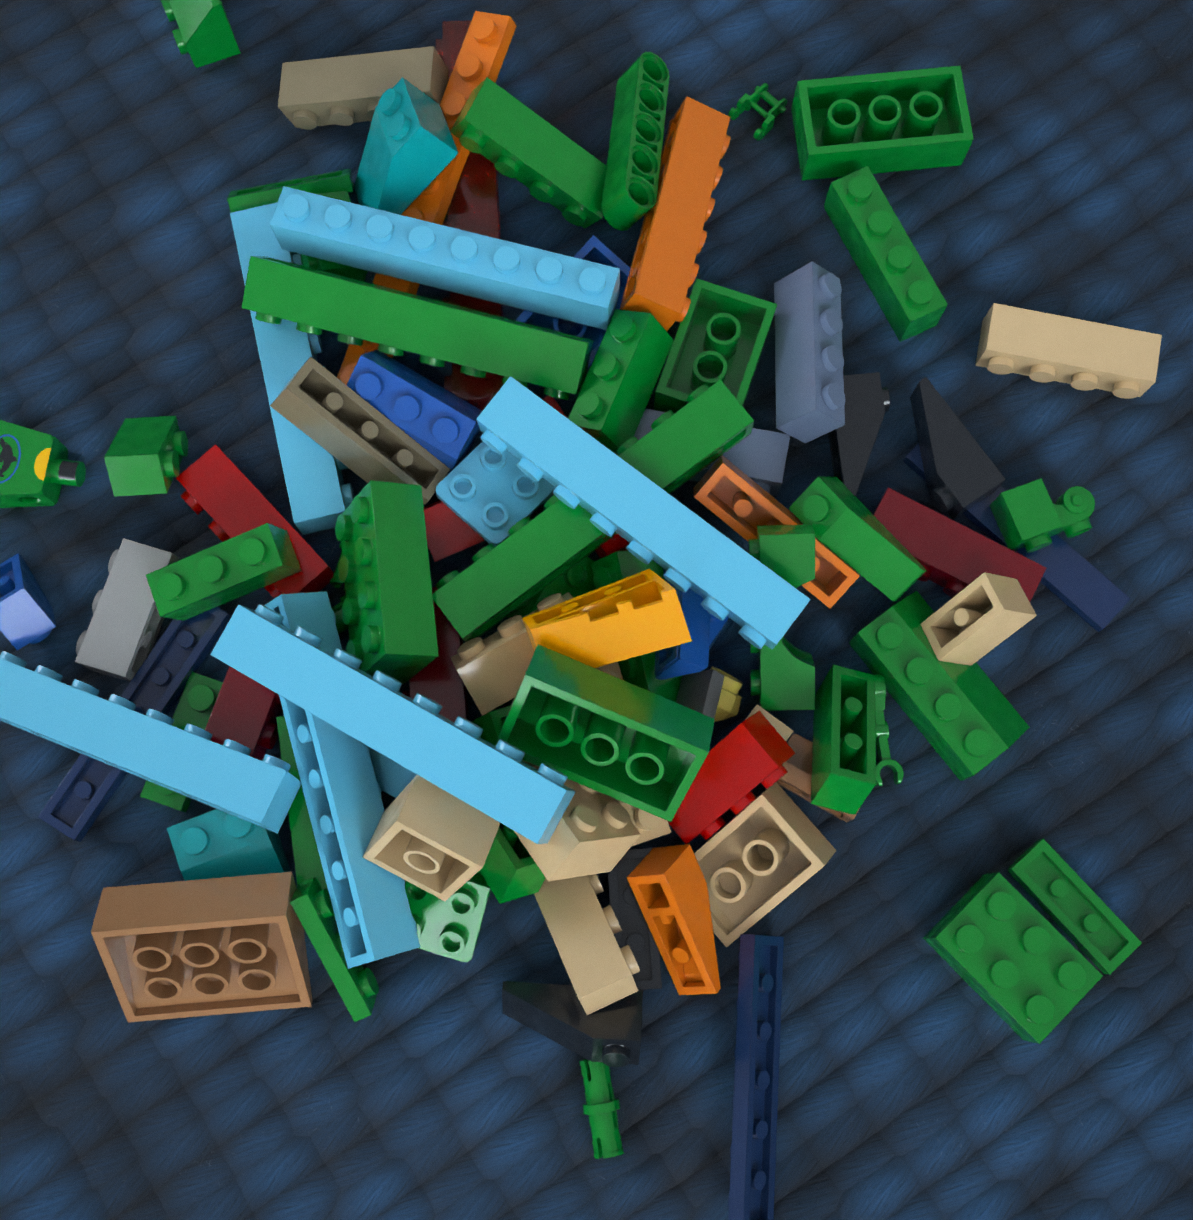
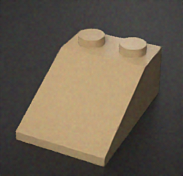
(759, 861)

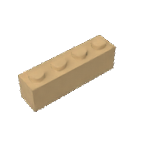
(1068, 351)

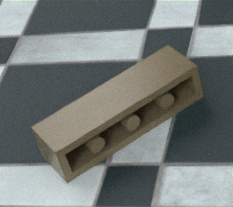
(350, 86)
(356, 431)

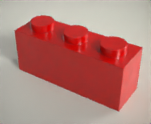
(728, 774)

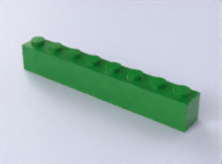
(416, 325)
(563, 536)

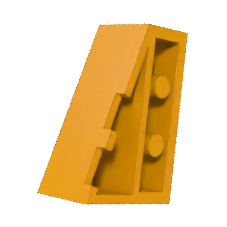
(612, 621)

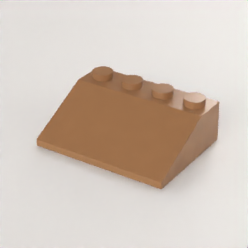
(203, 947)

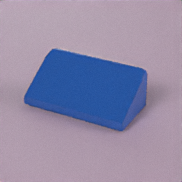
(690, 656)

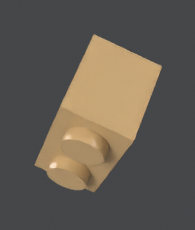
(978, 619)

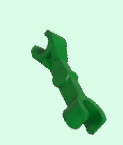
(882, 735)

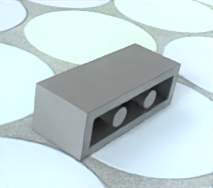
(124, 613)

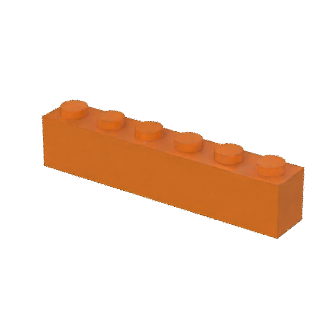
(674, 226)

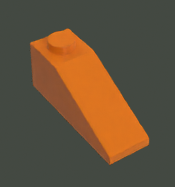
(679, 916)

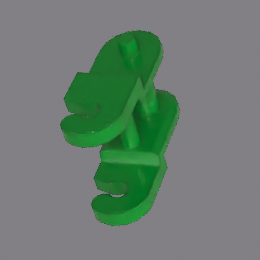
(747, 102)

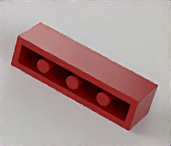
(237, 507)

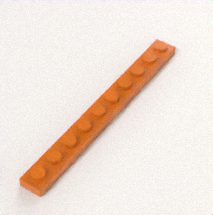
(478, 59)

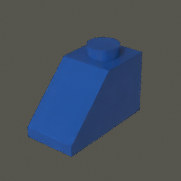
(24, 608)

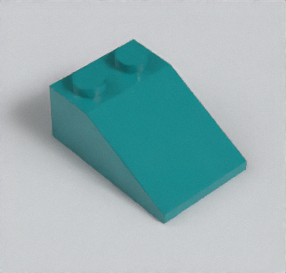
(403, 149)
(225, 847)

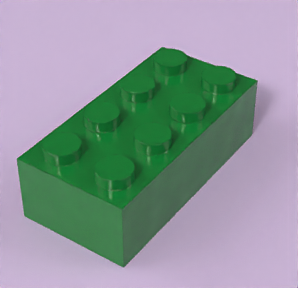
(881, 122)
(387, 580)
(607, 733)

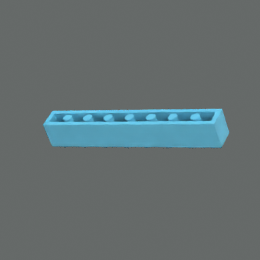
(446, 258)
(310, 471)
(642, 514)
(395, 724)
(146, 744)
(344, 810)

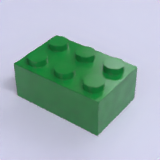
(714, 342)
(1012, 957)

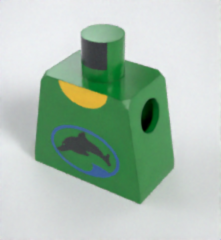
(34, 467)

